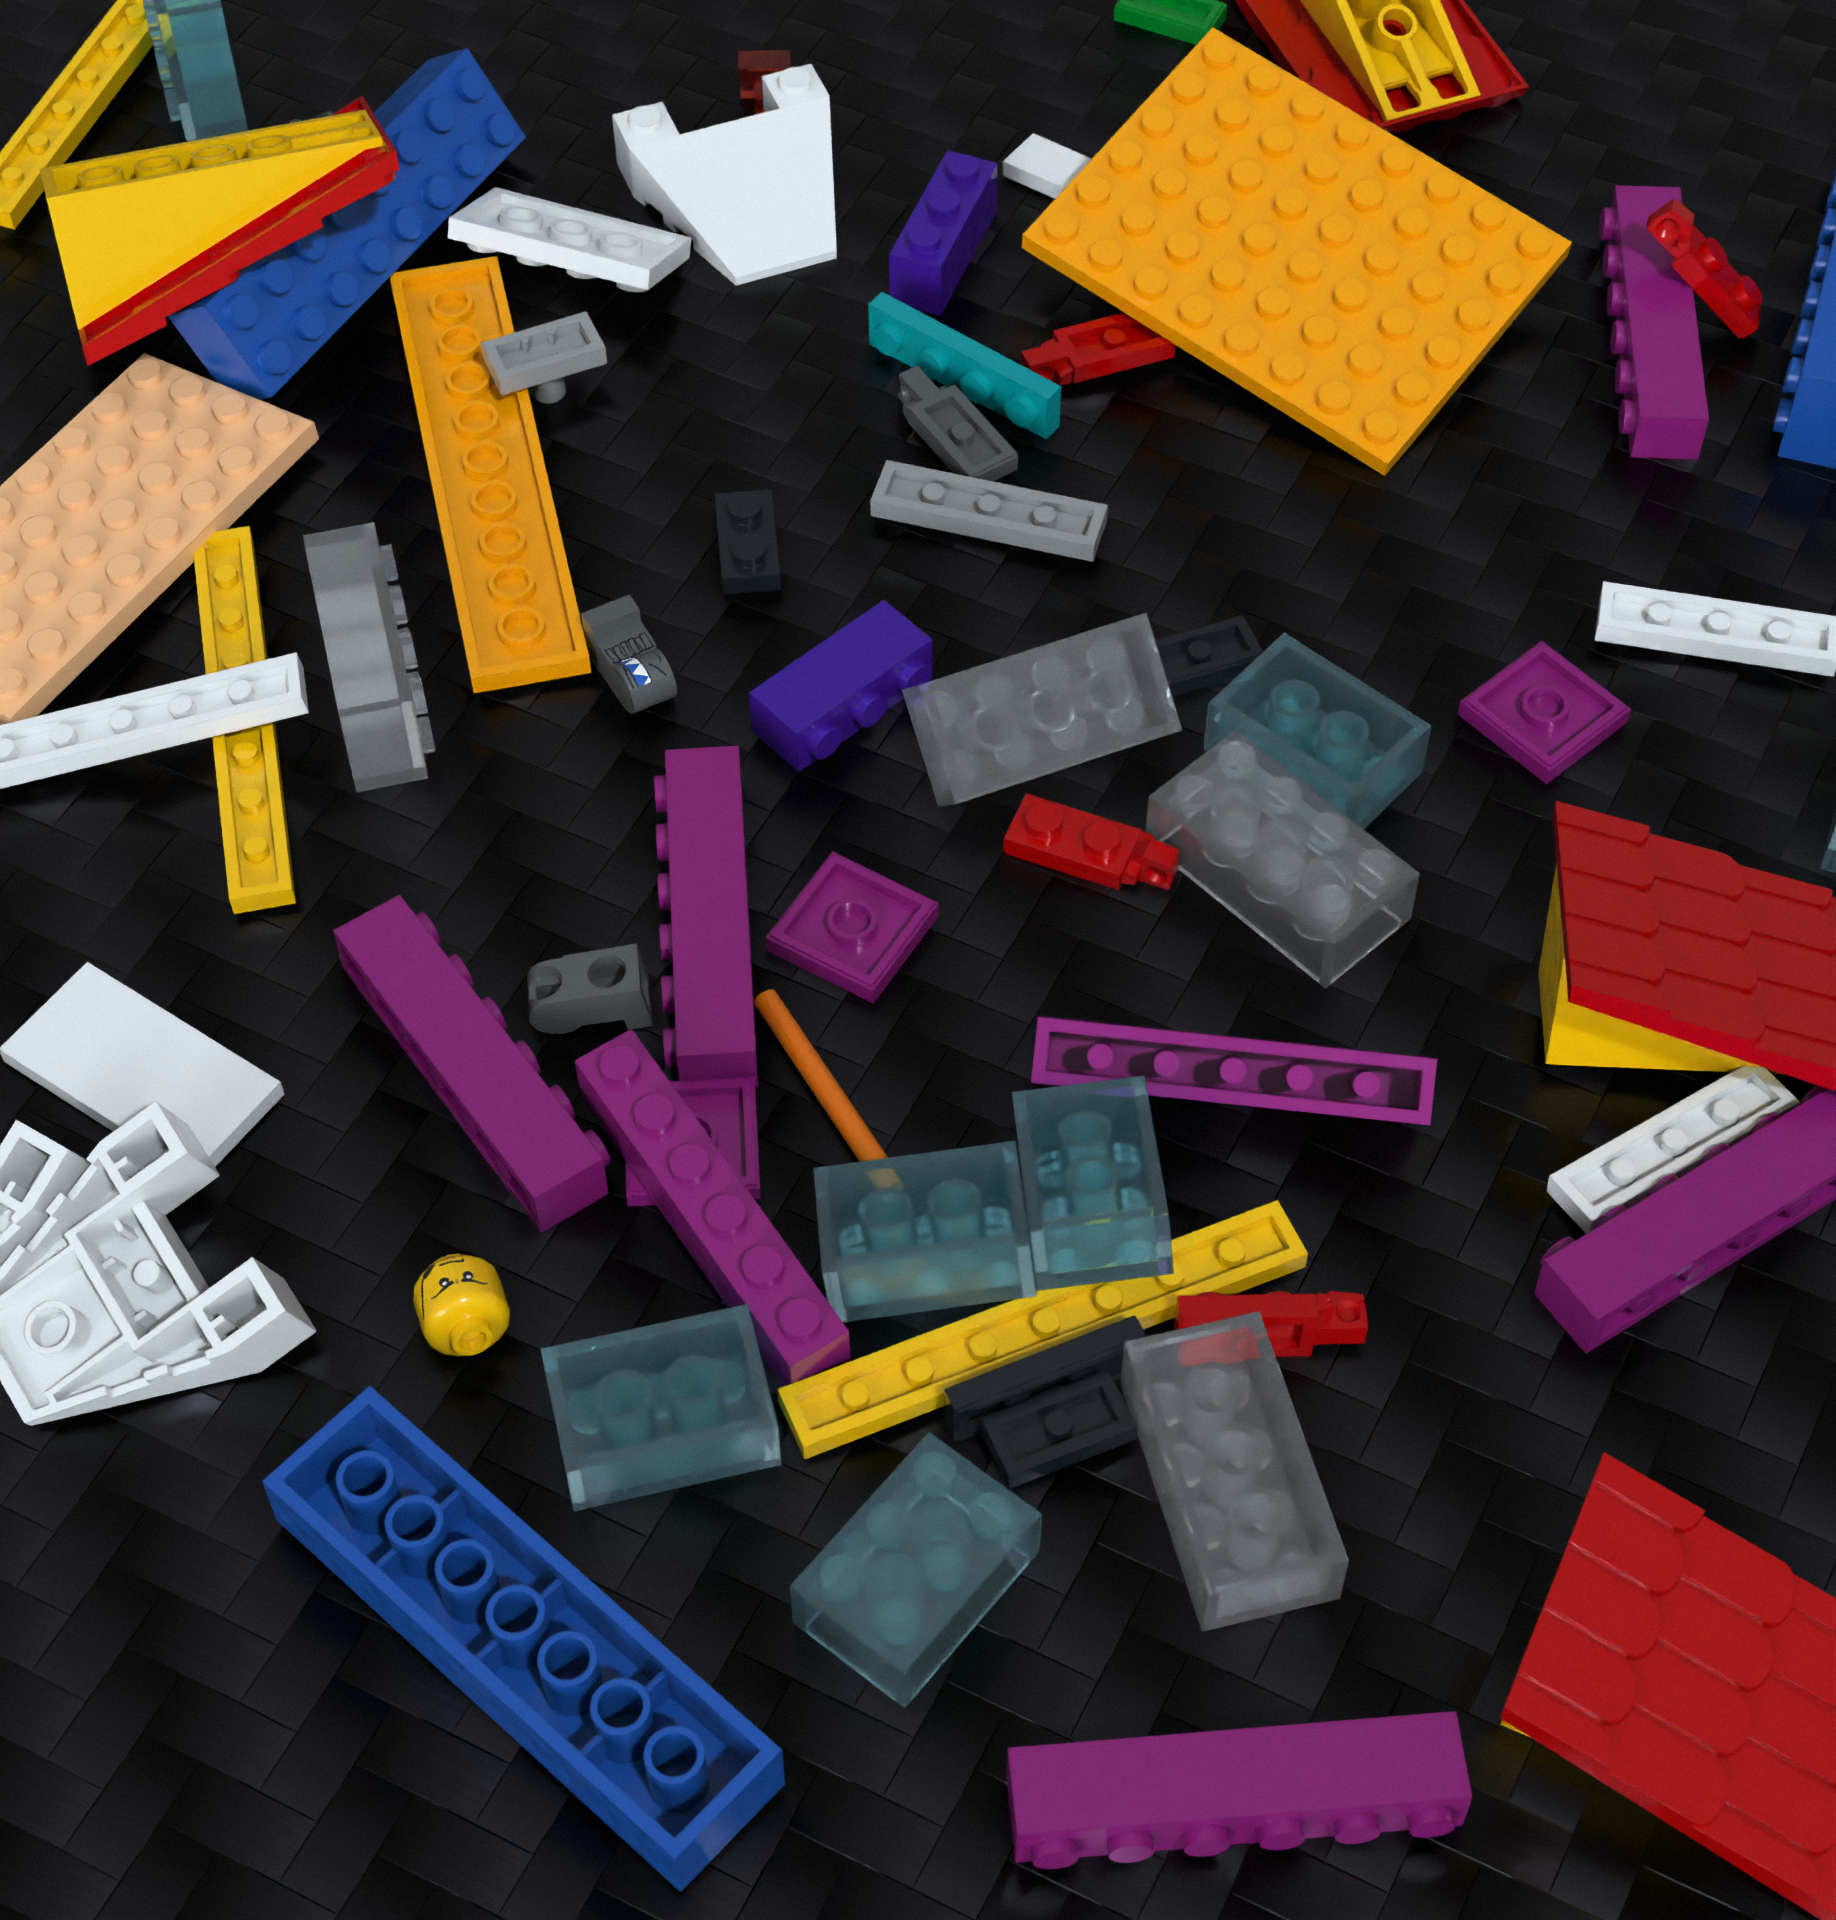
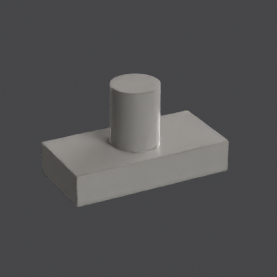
(544, 356)

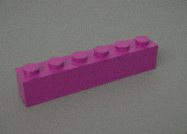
(1652, 331)
(708, 916)
(473, 1063)
(1238, 1069)
(711, 1209)
(1693, 1224)
(1237, 1789)

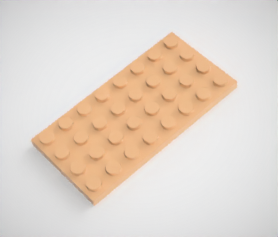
(118, 512)

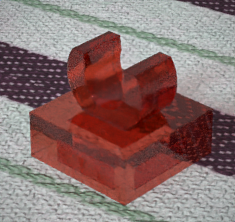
(753, 66)

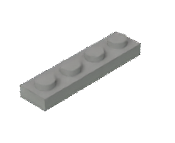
(989, 510)

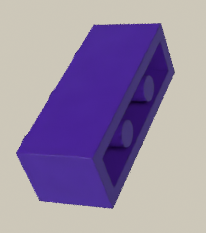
(943, 232)
(840, 685)

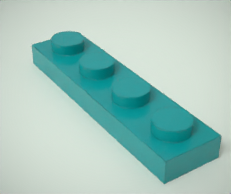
(959, 360)

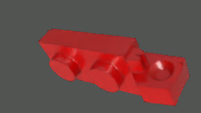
(1706, 268)
(1097, 350)
(1088, 845)
(1291, 1320)

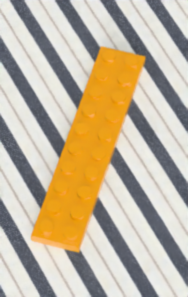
(488, 481)

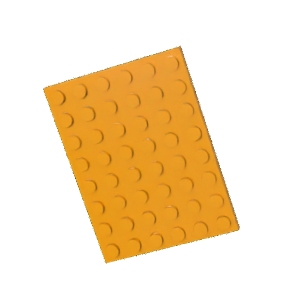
(1297, 249)

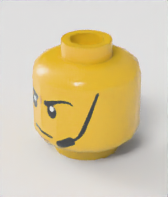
(460, 1301)

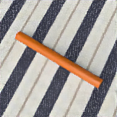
(818, 1077)

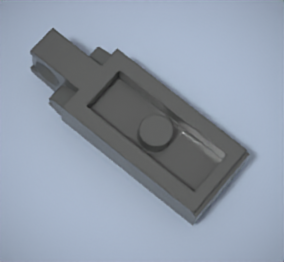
(955, 428)

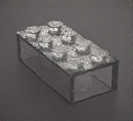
(370, 656)
(1042, 710)
(1282, 858)
(1232, 1471)

